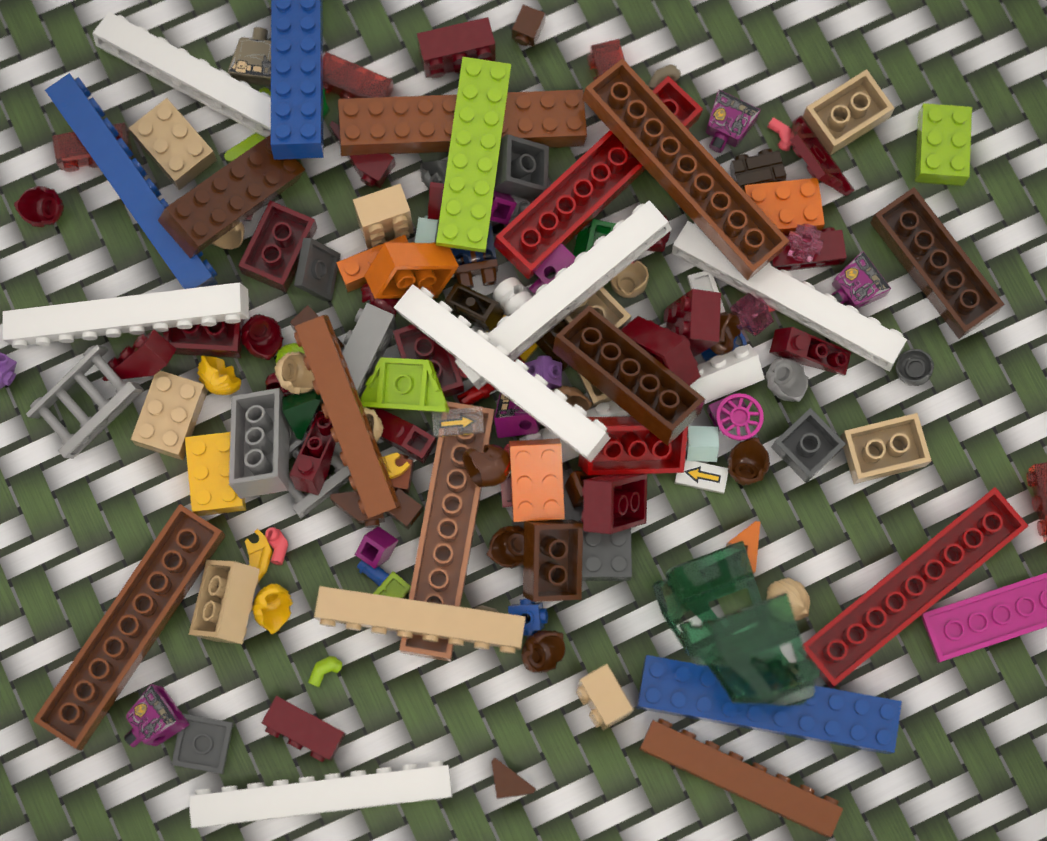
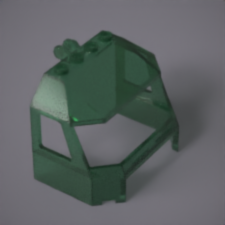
(745, 644)

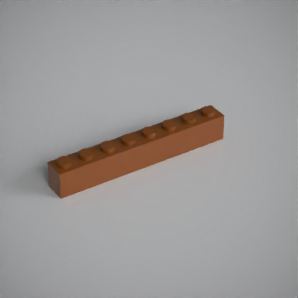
(347, 416)
(741, 778)

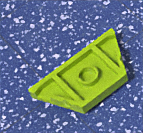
(404, 386)

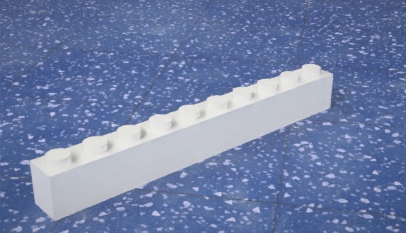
(185, 72)
(576, 283)
(796, 300)
(126, 315)
(502, 373)
(718, 378)
(320, 796)

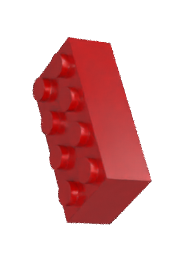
(635, 450)

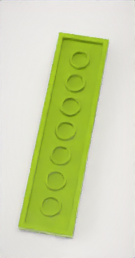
(473, 155)

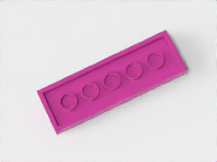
(987, 618)

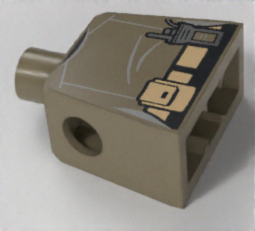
(252, 59)

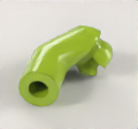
(322, 667)

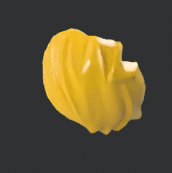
(217, 377)
(272, 607)

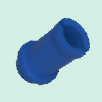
(377, 575)

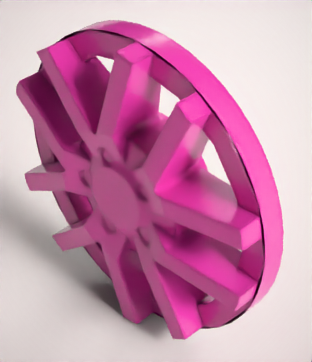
(739, 417)

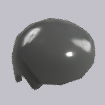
(914, 367)

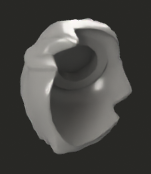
(787, 379)

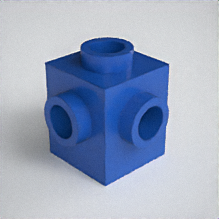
(536, 611)

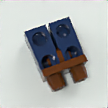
(477, 263)

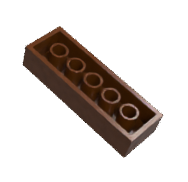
(228, 197)
(936, 263)
(628, 375)

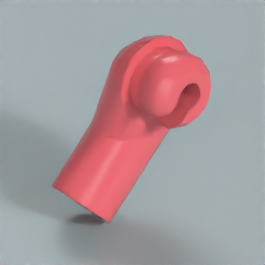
(784, 132)
(278, 543)

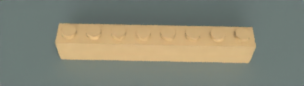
(419, 618)

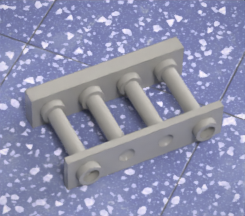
(108, 409)
(306, 503)

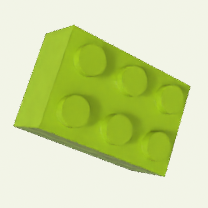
(943, 144)

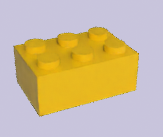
(209, 475)

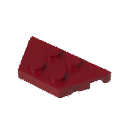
(817, 158)

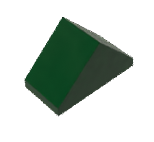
(300, 410)

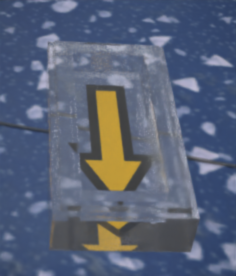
(458, 422)

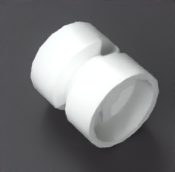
(510, 294)

